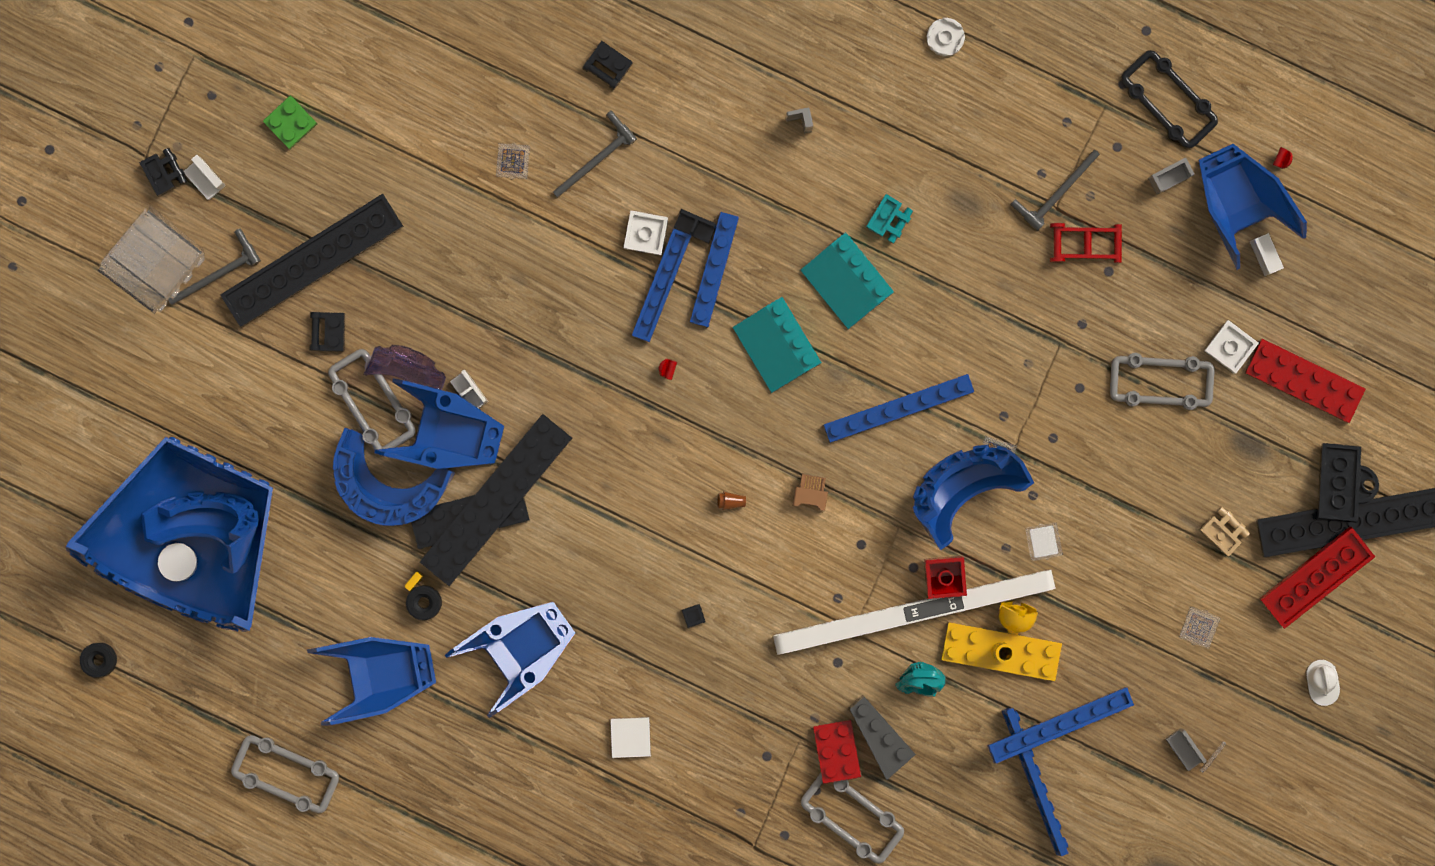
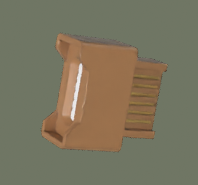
(811, 492)

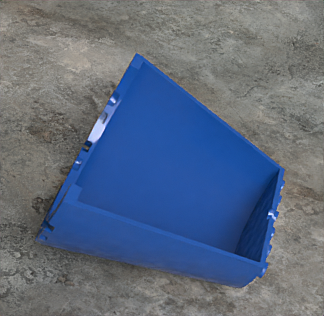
(117, 548)

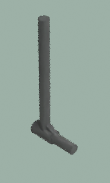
(624, 136)
(1035, 218)
(248, 256)

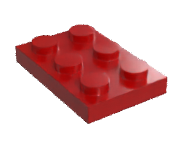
(837, 752)

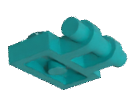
(884, 215)

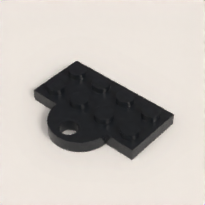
(1343, 483)

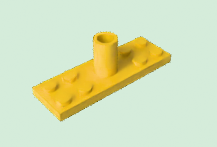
(981, 649)

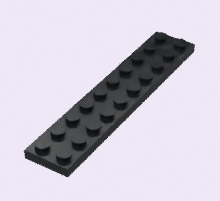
(311, 260)
(496, 500)
(1375, 519)

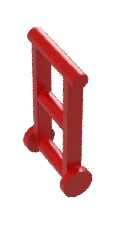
(1060, 227)

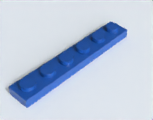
(714, 269)
(661, 285)

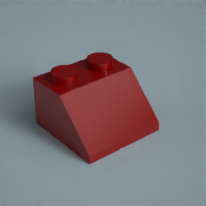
(945, 577)

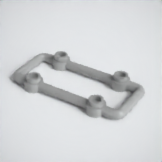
(1190, 364)
(370, 435)
(252, 780)
(863, 849)

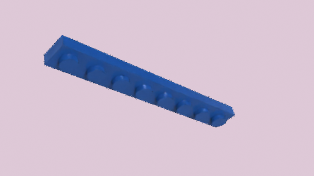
(898, 408)
(1060, 725)
(1037, 787)

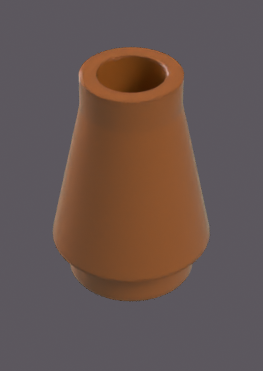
(730, 501)

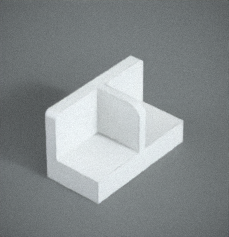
(468, 389)

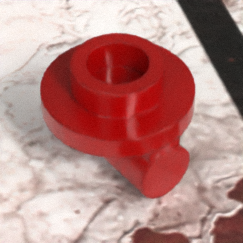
(1283, 158)
(667, 368)

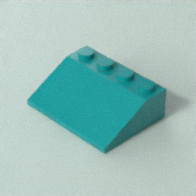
(847, 280)
(777, 344)

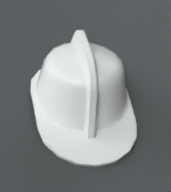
(1323, 682)

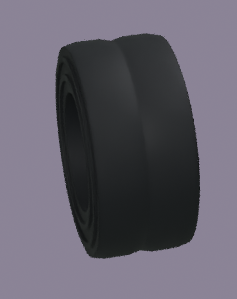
(431, 594)
(88, 665)

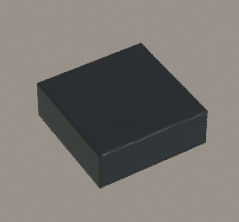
(693, 615)

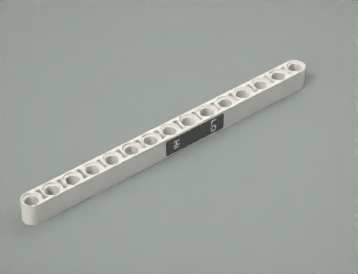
(913, 612)

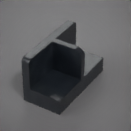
(695, 226)

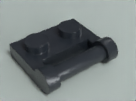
(611, 60)
(334, 331)

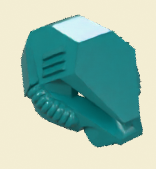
(921, 679)

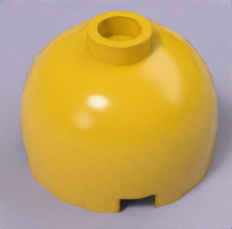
(1017, 617)

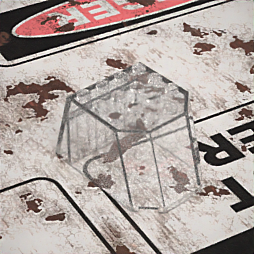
(152, 260)

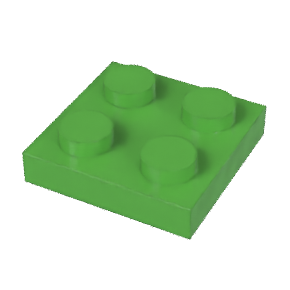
(290, 122)

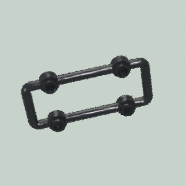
(1163, 66)

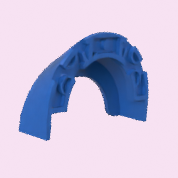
(961, 478)
(375, 500)
(216, 516)

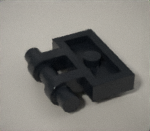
(157, 174)

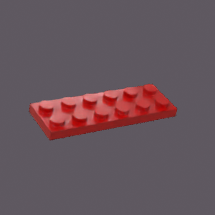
(1305, 381)
(1317, 577)

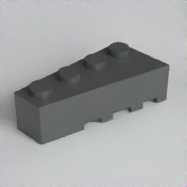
(882, 739)

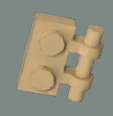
(1220, 535)

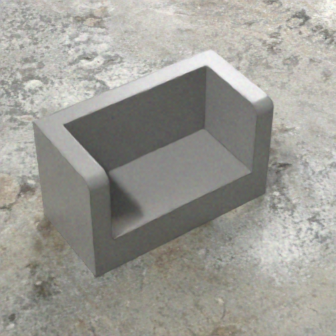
(1171, 176)

